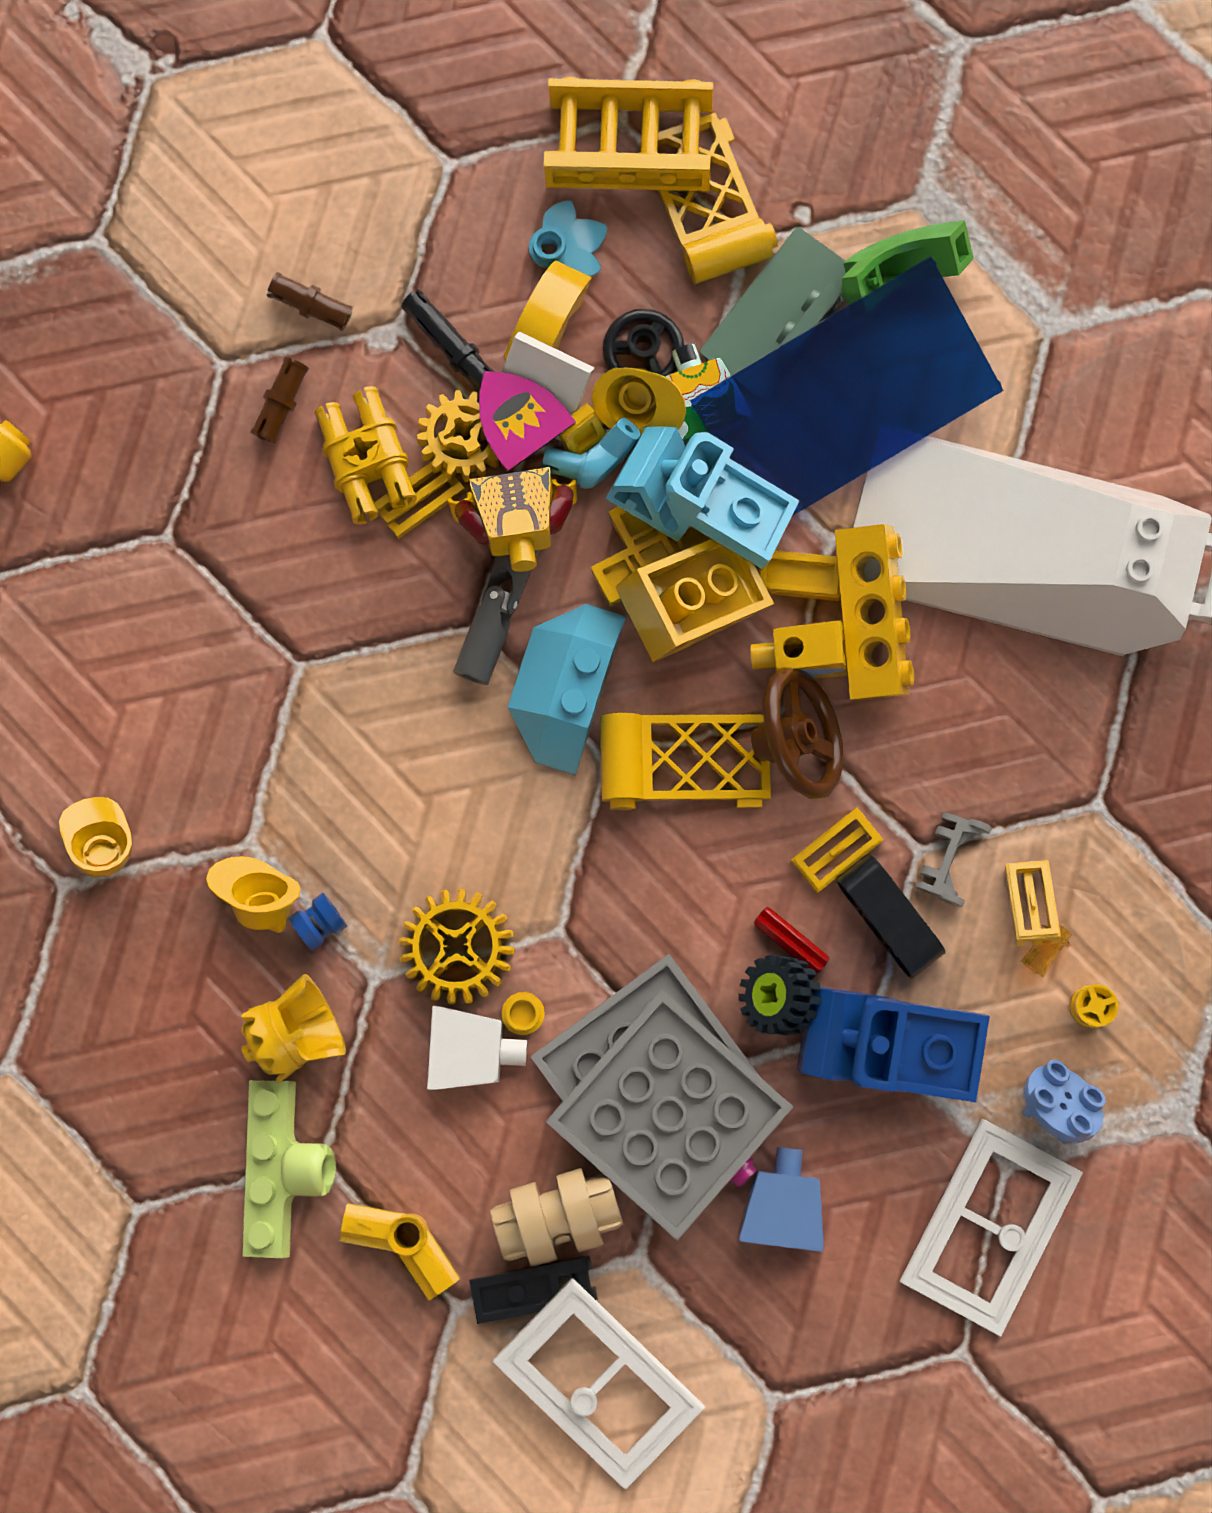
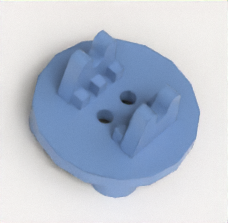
(1063, 1103)

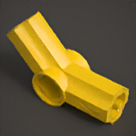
(379, 1230)

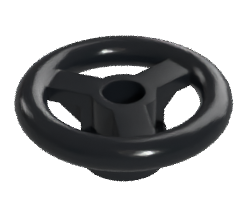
(638, 334)

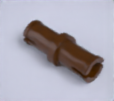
(309, 301)
(279, 400)

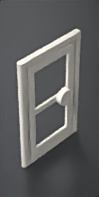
(1028, 1244)
(572, 1415)

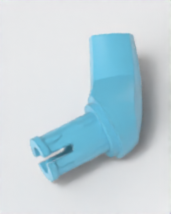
(599, 461)

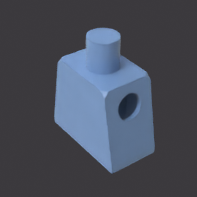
(784, 1206)

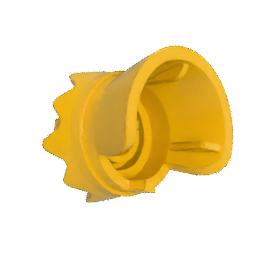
(291, 1030)

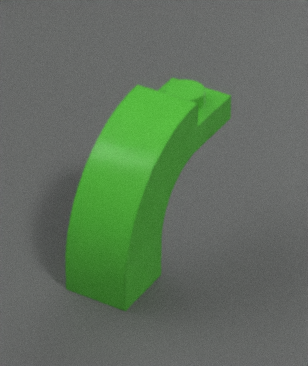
(882, 261)

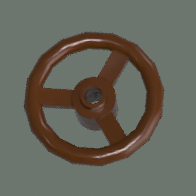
(793, 734)

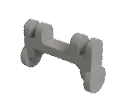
(943, 884)

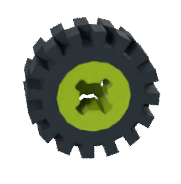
(791, 984)

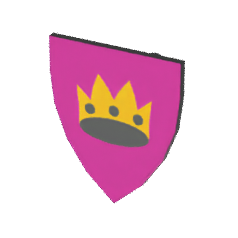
(519, 416)

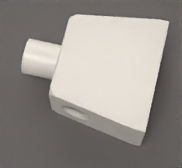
(469, 1050)

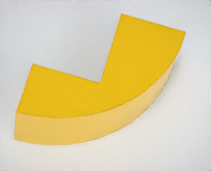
(552, 304)

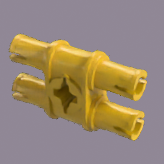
(383, 451)

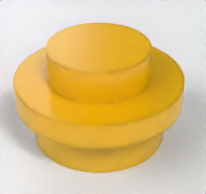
(523, 1013)

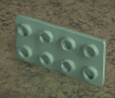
(784, 300)

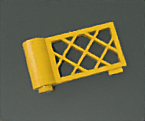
(732, 241)
(628, 760)

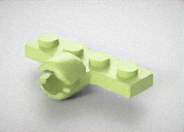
(278, 1169)

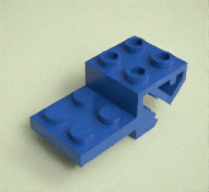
(894, 1045)

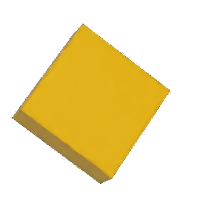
(584, 433)

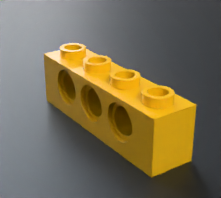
(854, 550)

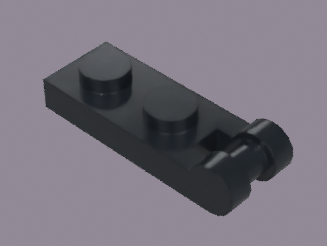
(525, 1289)

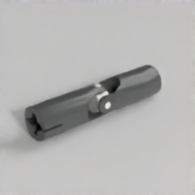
(491, 623)

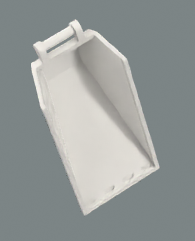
(1039, 547)

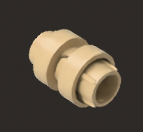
(537, 1222)

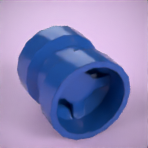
(325, 915)

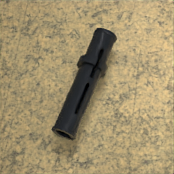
(461, 354)

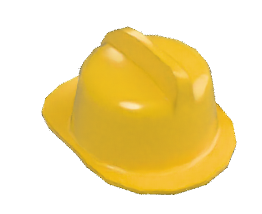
(640, 397)
(255, 892)

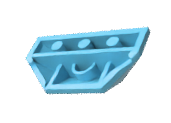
(564, 683)

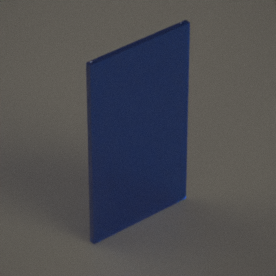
(852, 388)

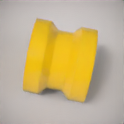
(1102, 1003)

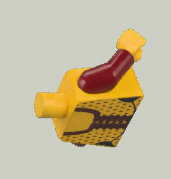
(515, 513)

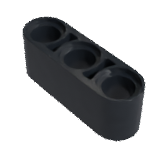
(890, 916)

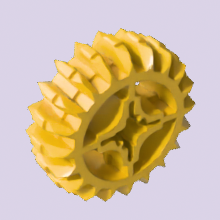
(429, 922)

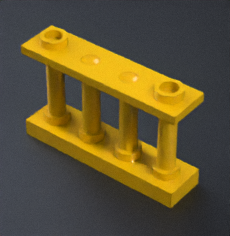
(629, 170)

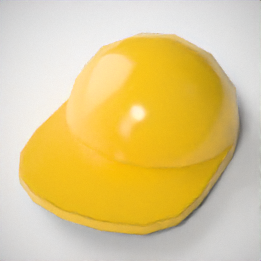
(96, 836)

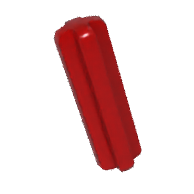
(790, 939)

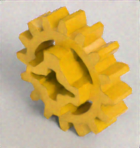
(447, 445)

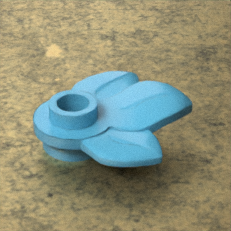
(572, 237)

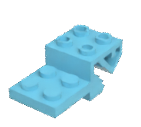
(704, 489)

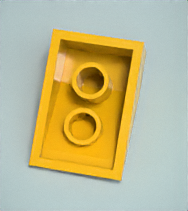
(691, 597)

